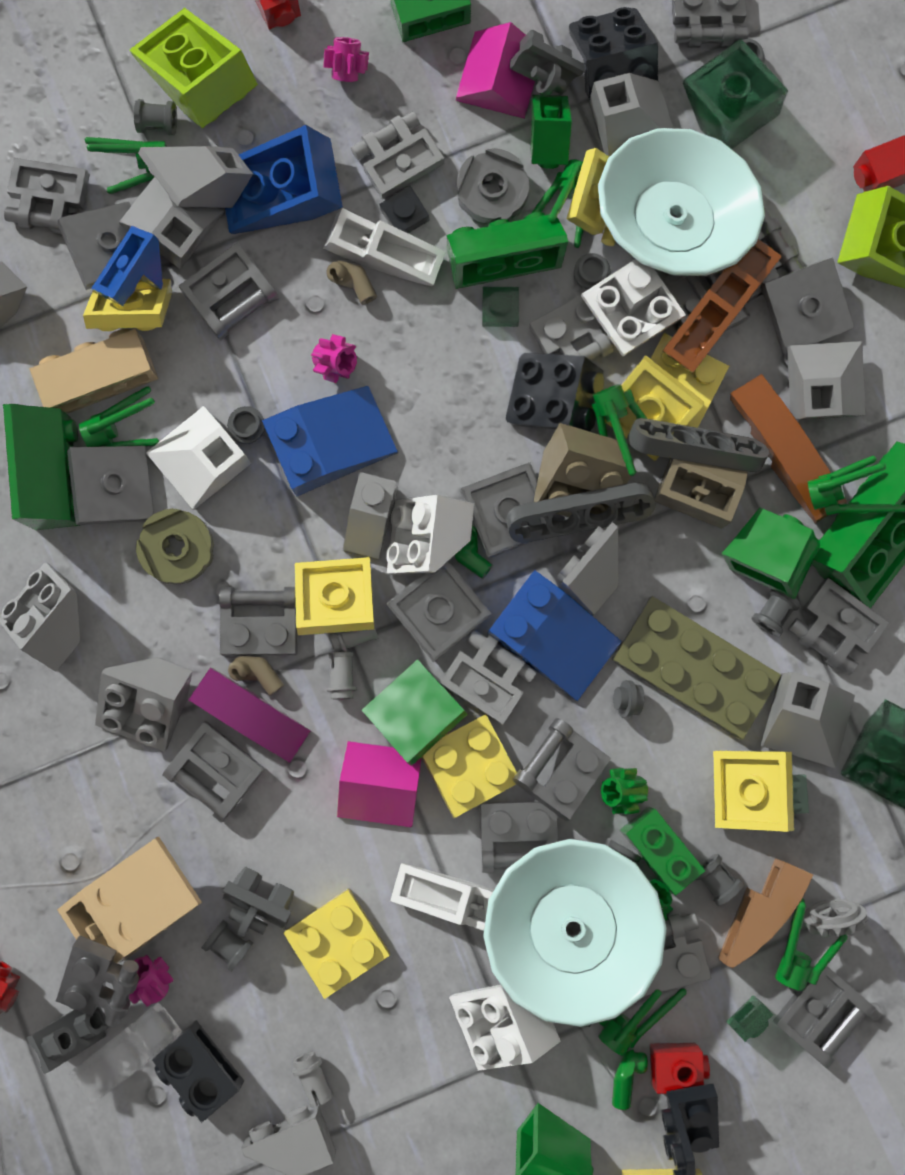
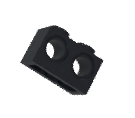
(207, 1065)

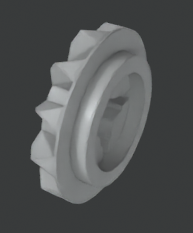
(835, 918)

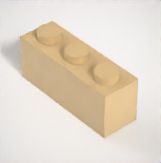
(94, 371)

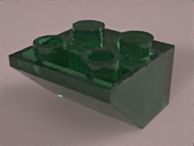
(879, 754)

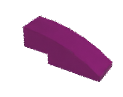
(249, 714)

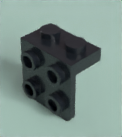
(615, 46)
(554, 391)

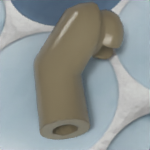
(354, 277)
(255, 670)

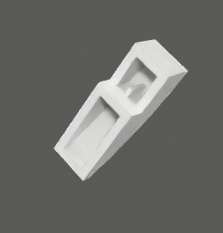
(384, 248)
(442, 896)

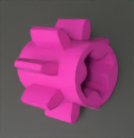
(346, 59)
(334, 358)
(152, 982)

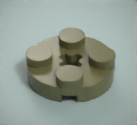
(154, 540)

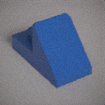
(133, 261)

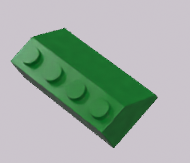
(868, 548)

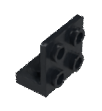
(690, 1125)

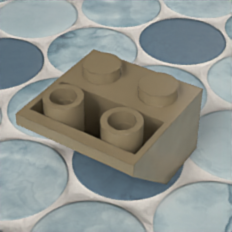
(579, 463)
(701, 491)

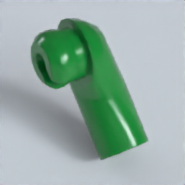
(469, 557)
(630, 1063)

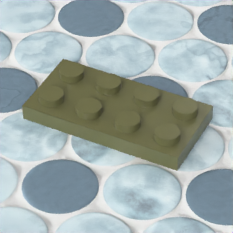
(696, 667)

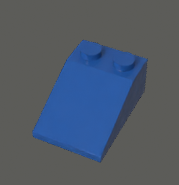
(289, 183)
(329, 438)
(554, 635)

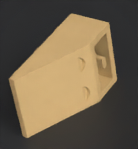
(132, 901)

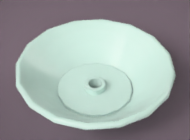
(684, 177)
(581, 975)

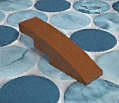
(720, 306)
(789, 447)

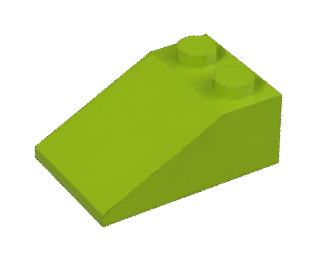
(195, 66)
(876, 237)

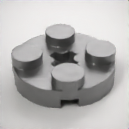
(483, 169)

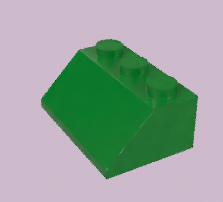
(506, 250)
(40, 465)

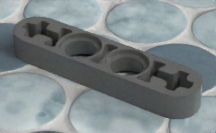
(697, 445)
(580, 507)

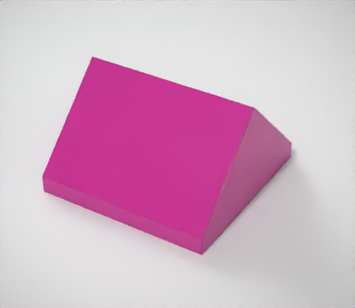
(488, 76)
(377, 785)

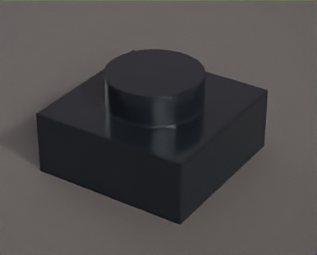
(404, 210)

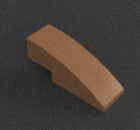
(764, 912)

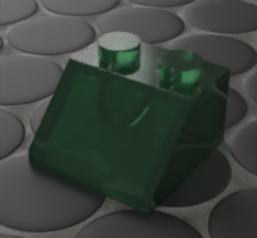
(734, 95)

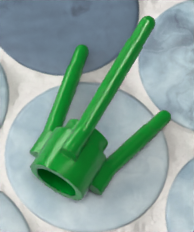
(109, 145)
(566, 183)
(612, 405)
(101, 427)
(828, 489)
(795, 966)
(624, 1033)

